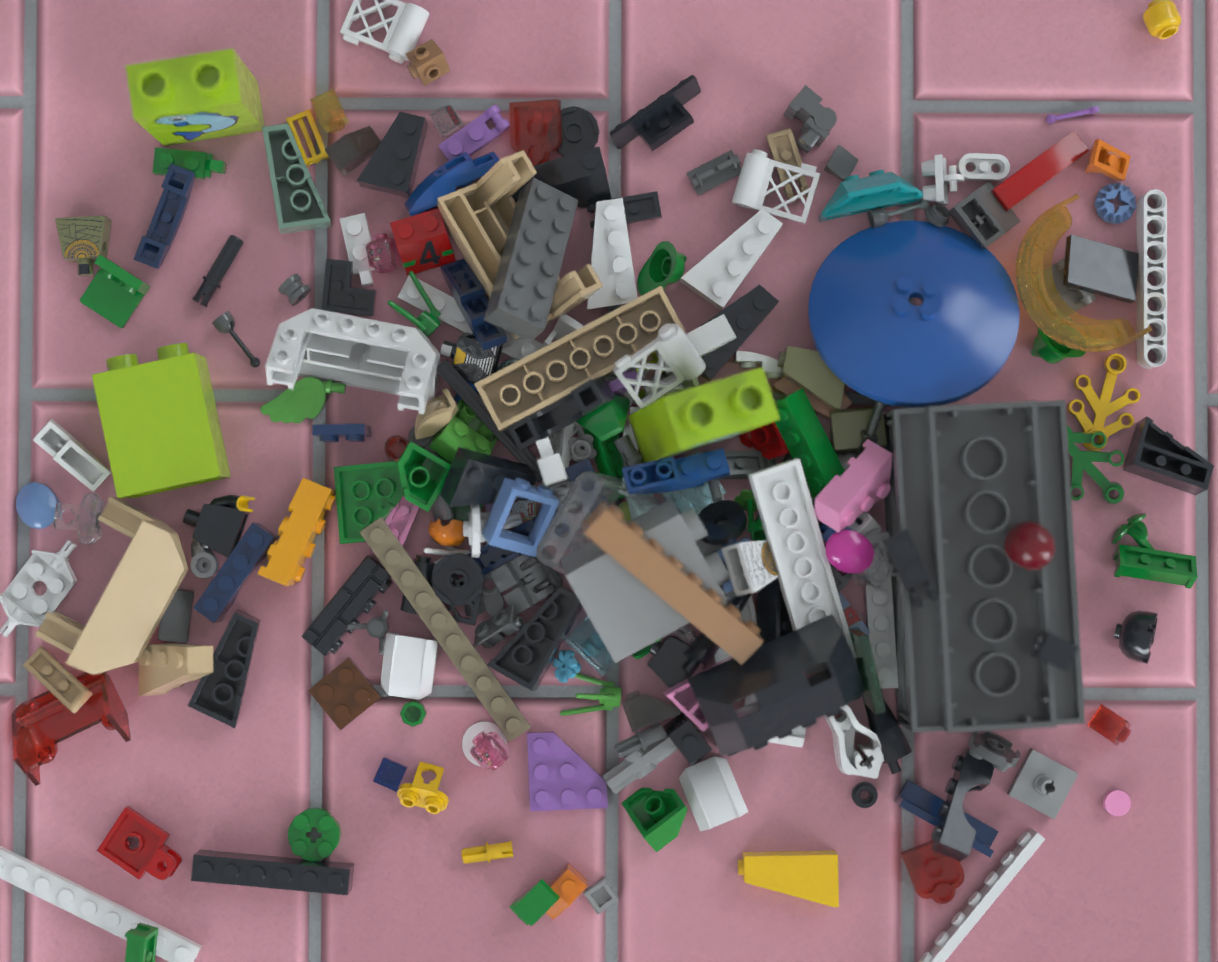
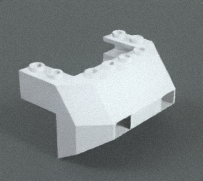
(356, 353)

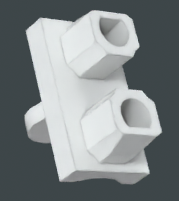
(938, 168)

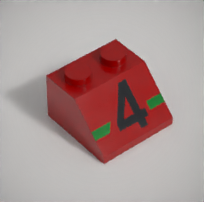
(423, 241)

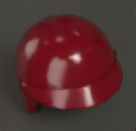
(1029, 545)

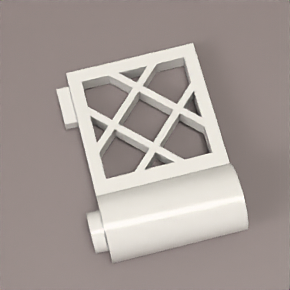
(400, 37)
(755, 180)
(680, 359)

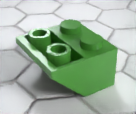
(463, 431)

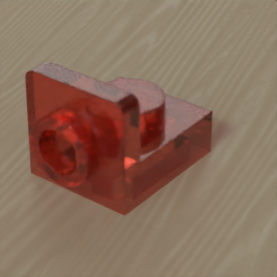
(1110, 725)

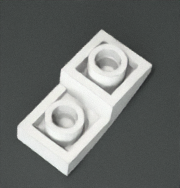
(750, 359)

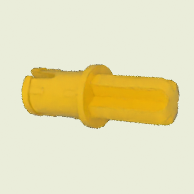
(487, 852)

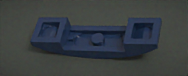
(167, 217)

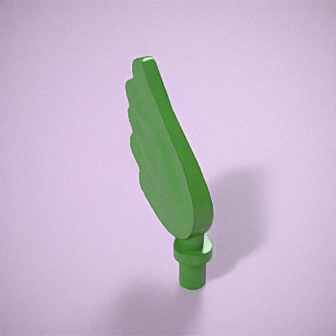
(303, 401)

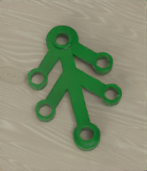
(1084, 460)

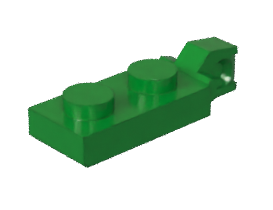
(194, 161)

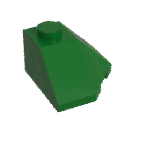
(421, 475)
(656, 815)

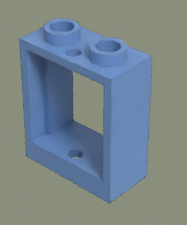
(510, 540)

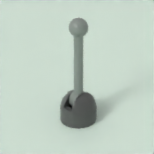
(879, 216)

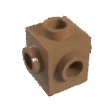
(427, 62)

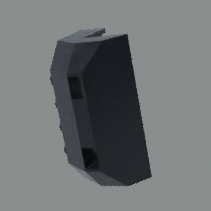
(780, 686)

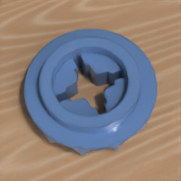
(1106, 209)

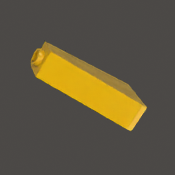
(794, 873)

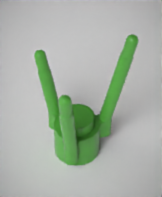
(608, 696)

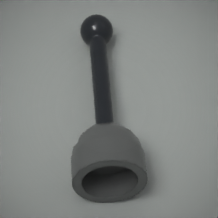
(225, 324)

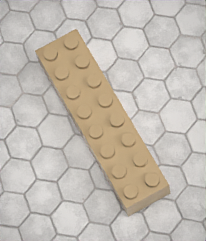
(574, 359)

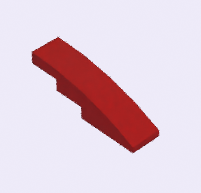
(1040, 170)

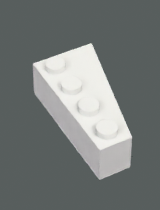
(612, 256)
(728, 264)

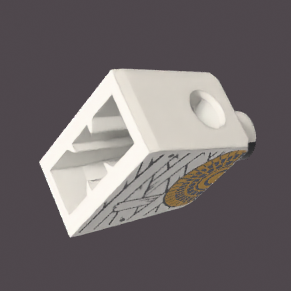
(750, 566)

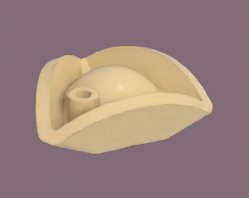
(437, 414)

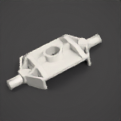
(20, 599)

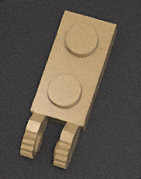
(784, 150)

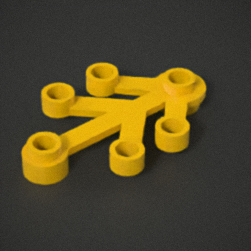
(1102, 406)

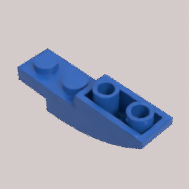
(454, 173)
(676, 474)

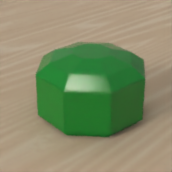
(413, 713)

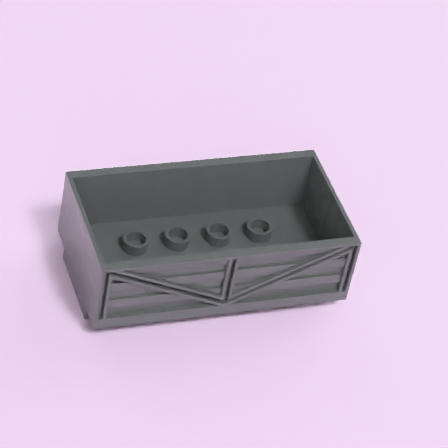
(959, 490)

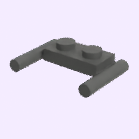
(740, 465)

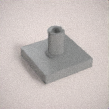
(1042, 783)

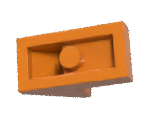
(1107, 160)

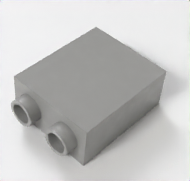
(620, 604)

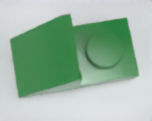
(534, 902)

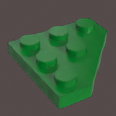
(364, 495)

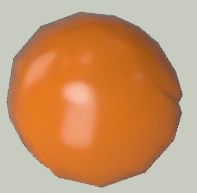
(447, 535)

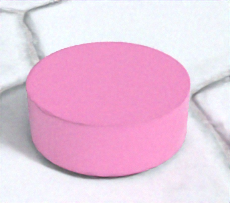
(1116, 802)

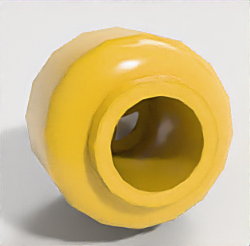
(1162, 18)

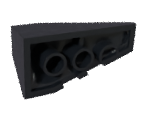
(577, 175)

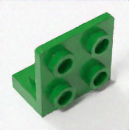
(114, 292)

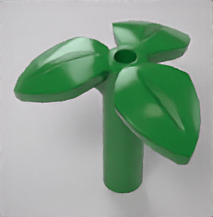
(1136, 529)

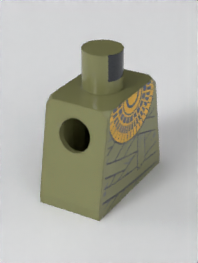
(84, 240)

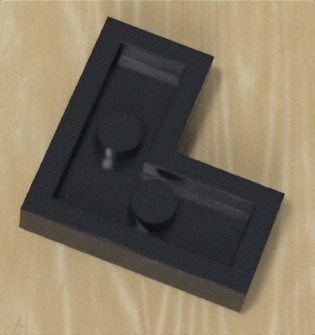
(338, 293)

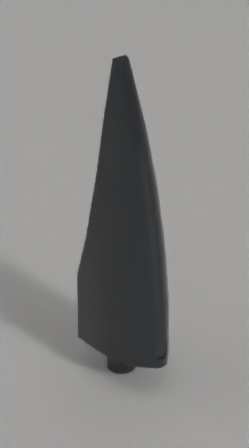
(703, 648)
(891, 737)

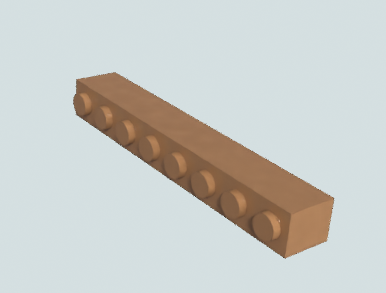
(671, 582)

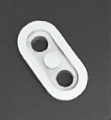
(982, 167)

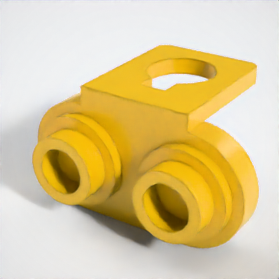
(424, 794)

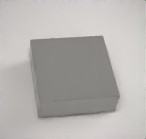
(601, 895)

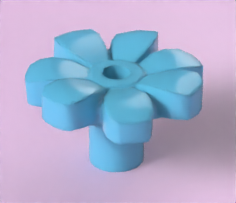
(566, 666)

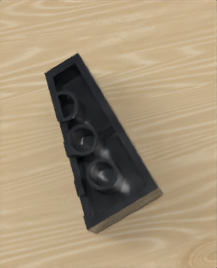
(538, 641)

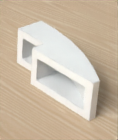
(71, 455)

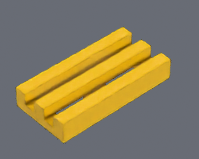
(315, 158)

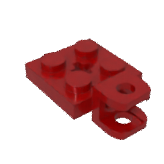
(149, 855)

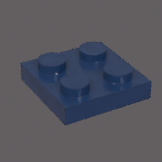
(332, 432)

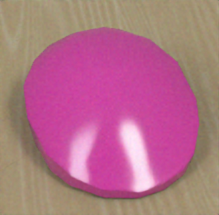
(849, 551)

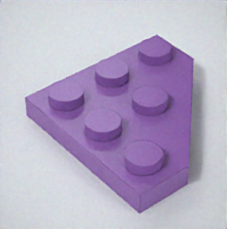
(561, 777)

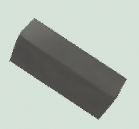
(176, 619)

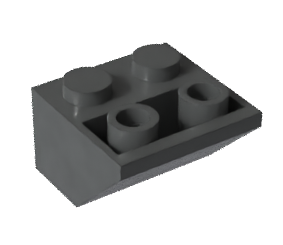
(983, 216)

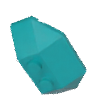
(862, 194)

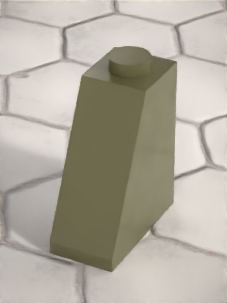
(811, 373)

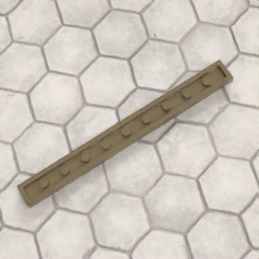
(445, 629)

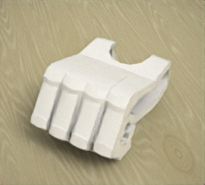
(846, 757)

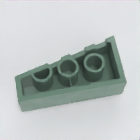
(293, 189)

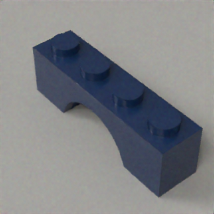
(239, 565)

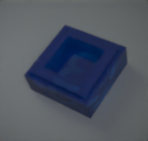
(390, 774)

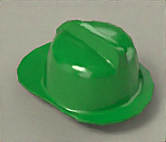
(662, 268)
(1051, 350)

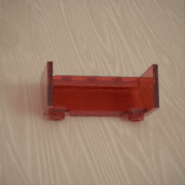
(47, 721)

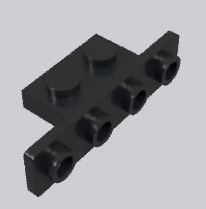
(659, 119)

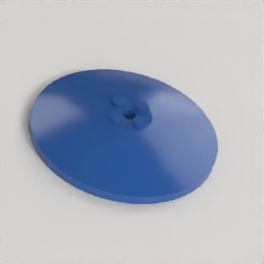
(905, 350)

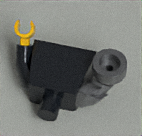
(216, 528)

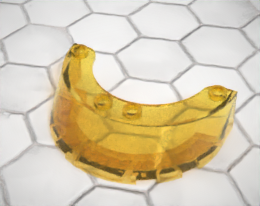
(1042, 299)

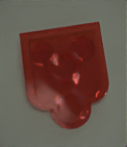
(536, 128)
(933, 873)

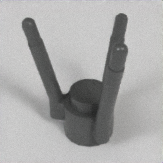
(376, 627)

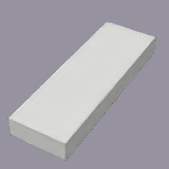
(709, 336)

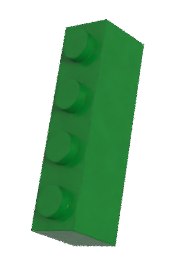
(807, 440)

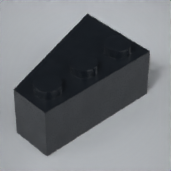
(1165, 460)
(478, 478)

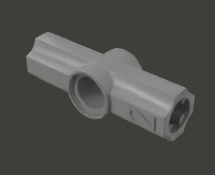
(638, 764)

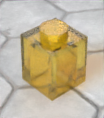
(330, 111)

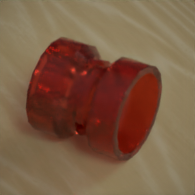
(394, 447)

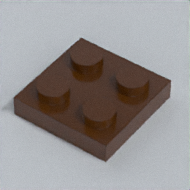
(344, 693)

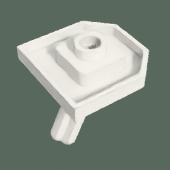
(476, 523)

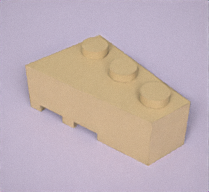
(172, 665)

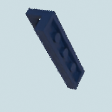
(926, 806)

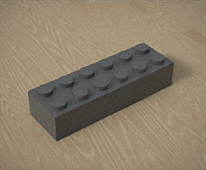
(531, 260)

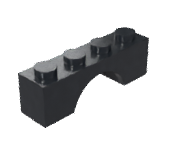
(562, 413)
(954, 833)

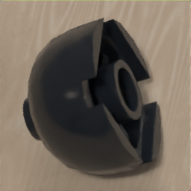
(1137, 635)

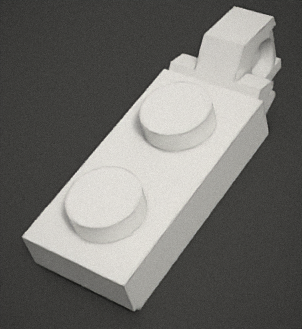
(356, 236)

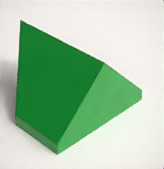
(608, 419)

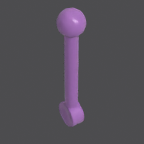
(1051, 118)

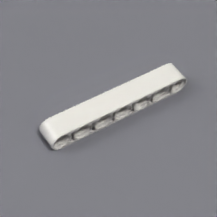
(1156, 267)

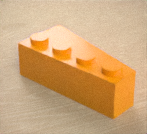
(298, 533)

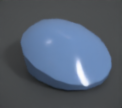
(36, 505)

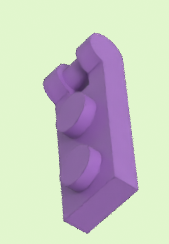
(475, 134)

